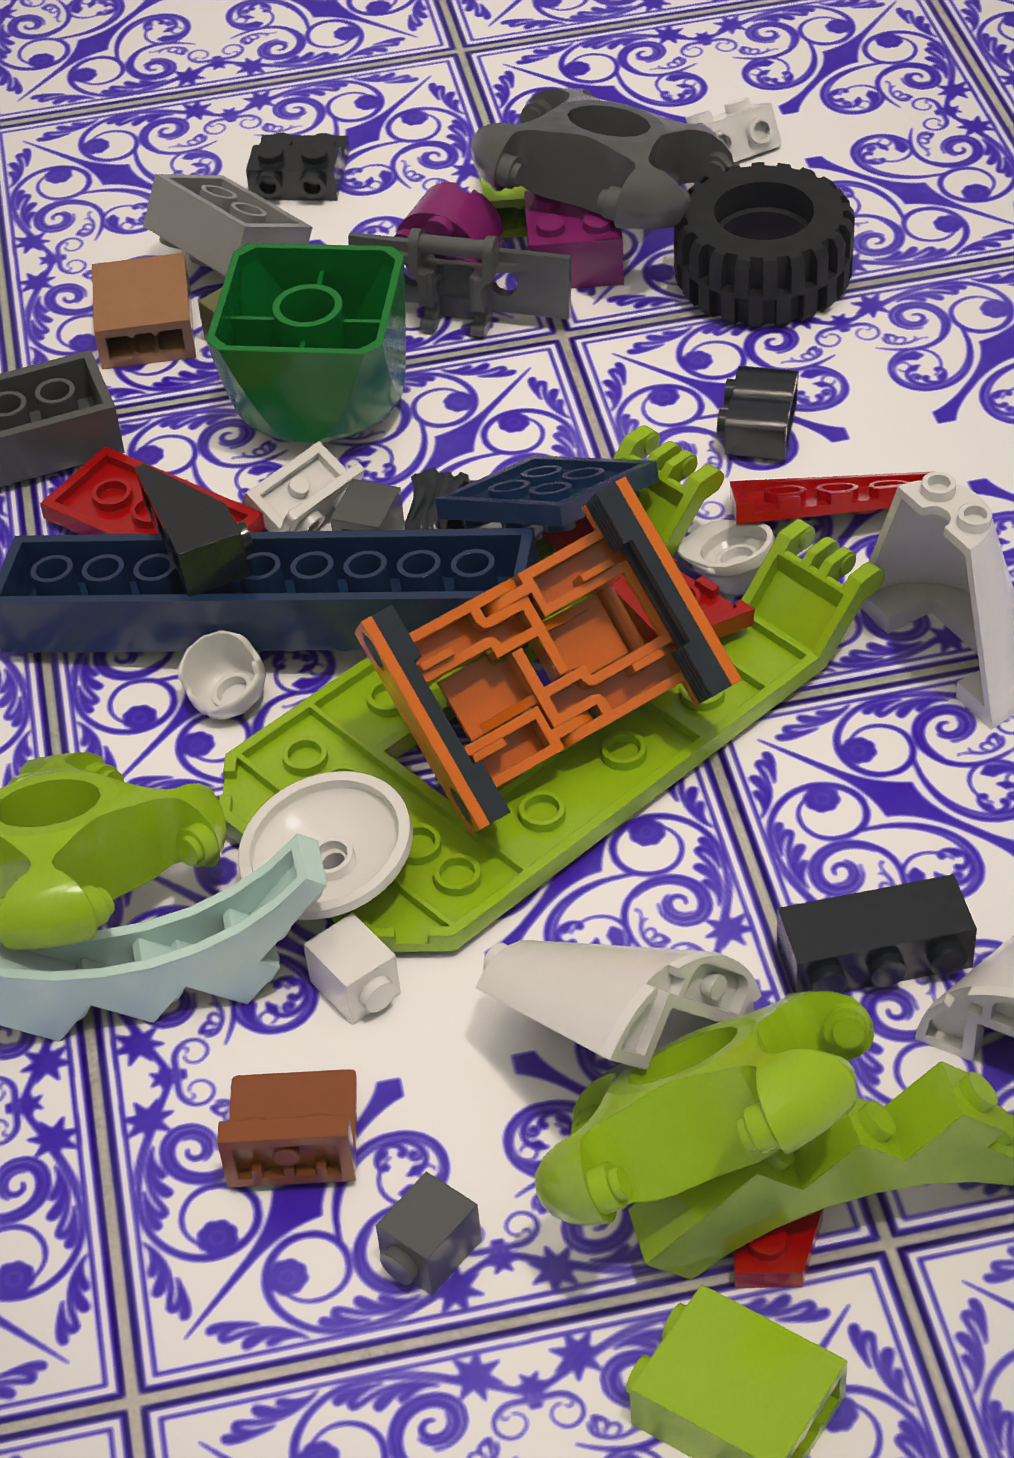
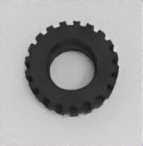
(764, 244)

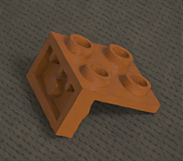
(290, 1128)

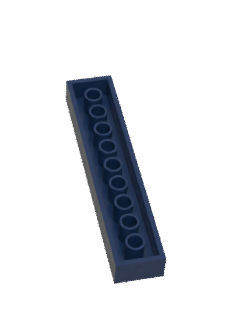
(300, 596)

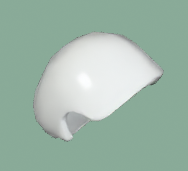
(222, 674)

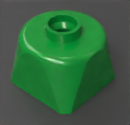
(311, 338)

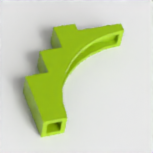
(929, 1134)

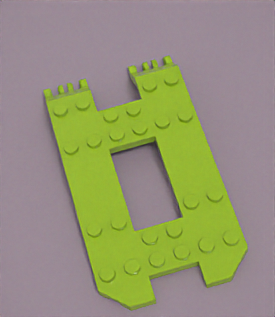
(574, 799)

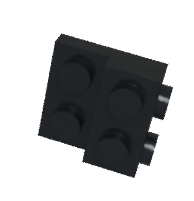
(298, 166)

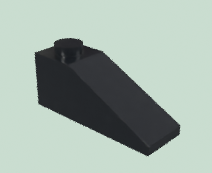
(196, 532)

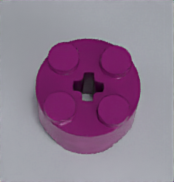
(453, 214)

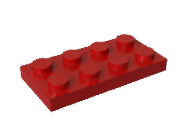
(108, 499)

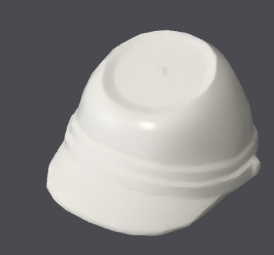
(728, 552)

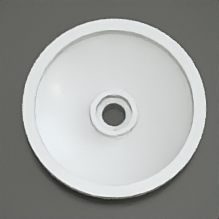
(359, 832)

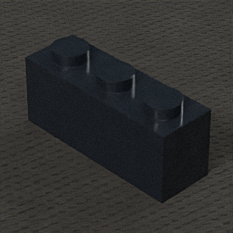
(876, 937)

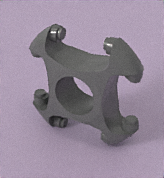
(600, 157)

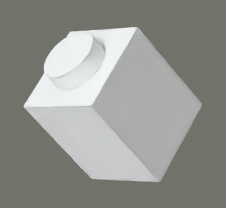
(352, 968)

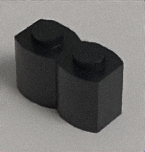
(758, 412)

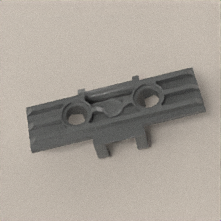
(469, 288)

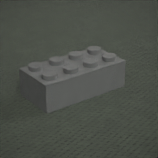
(54, 417)

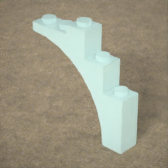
(143, 967)

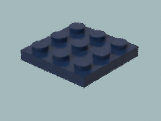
(541, 491)

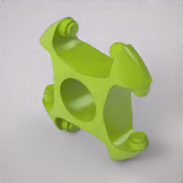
(86, 837)
(707, 1106)

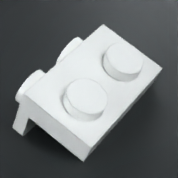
(743, 127)
(302, 490)

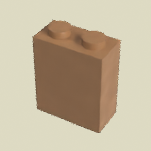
(143, 311)

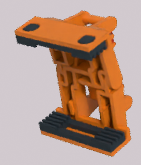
(575, 640)

